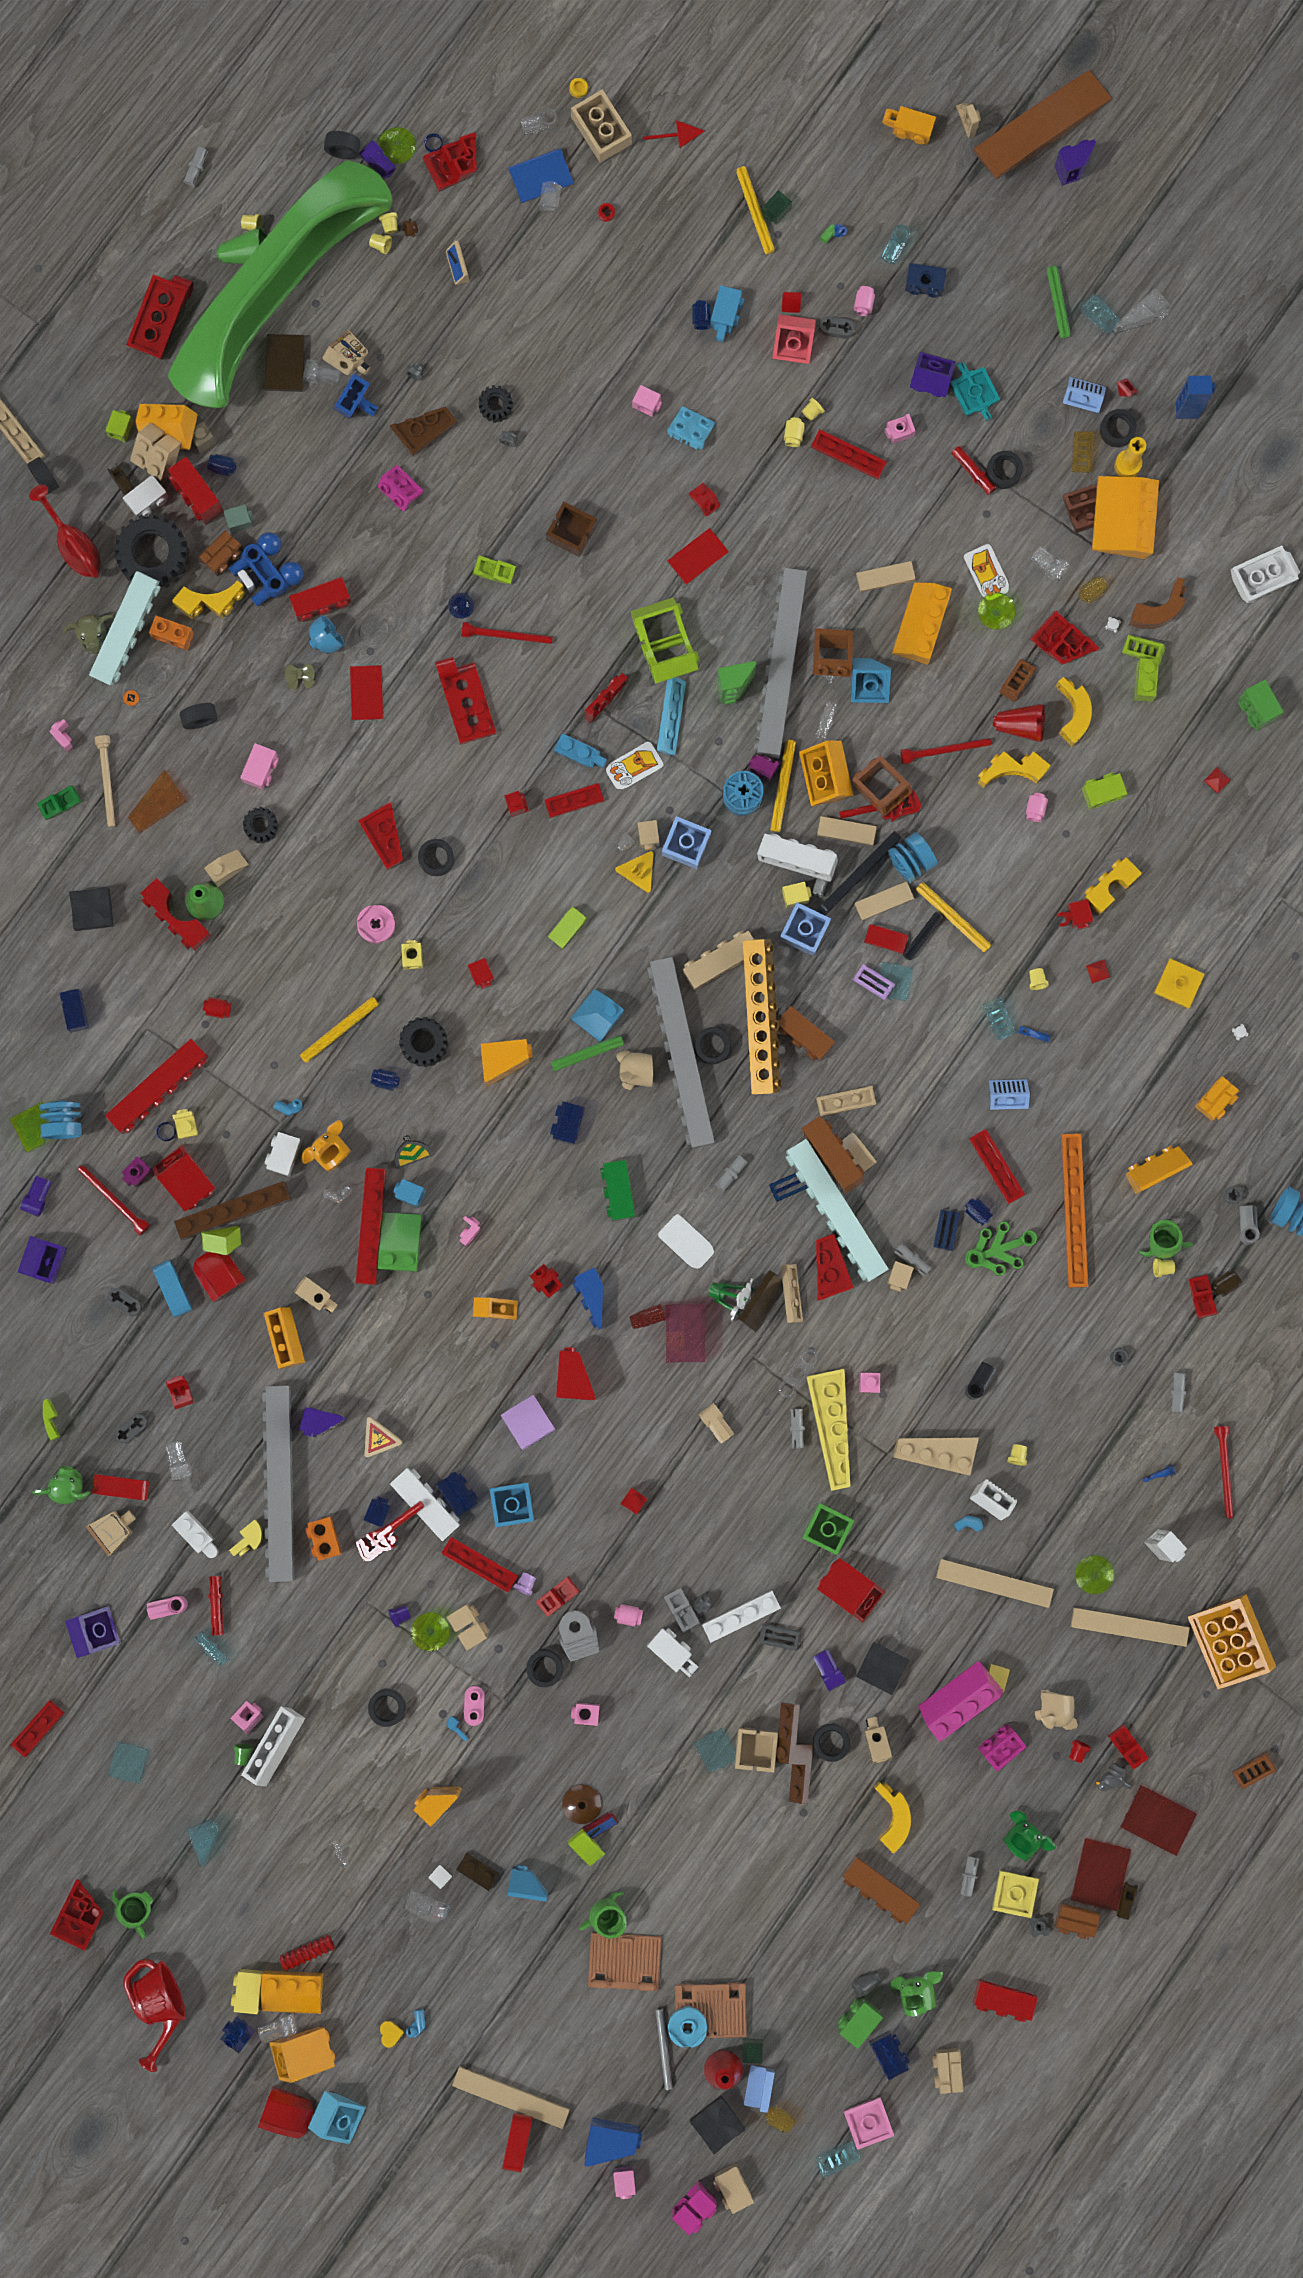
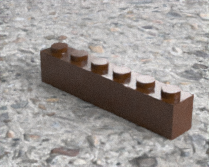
(233, 1210)

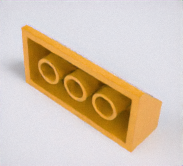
(922, 621)
(435, 1802)

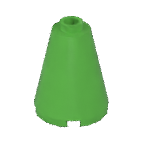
(241, 247)
(204, 901)

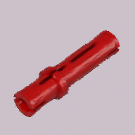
(976, 473)
(216, 1605)

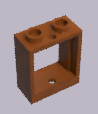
(832, 639)
(892, 799)

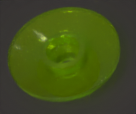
(398, 153)
(998, 602)
(1084, 1572)
(423, 1639)

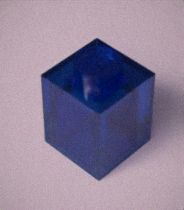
(377, 1511)

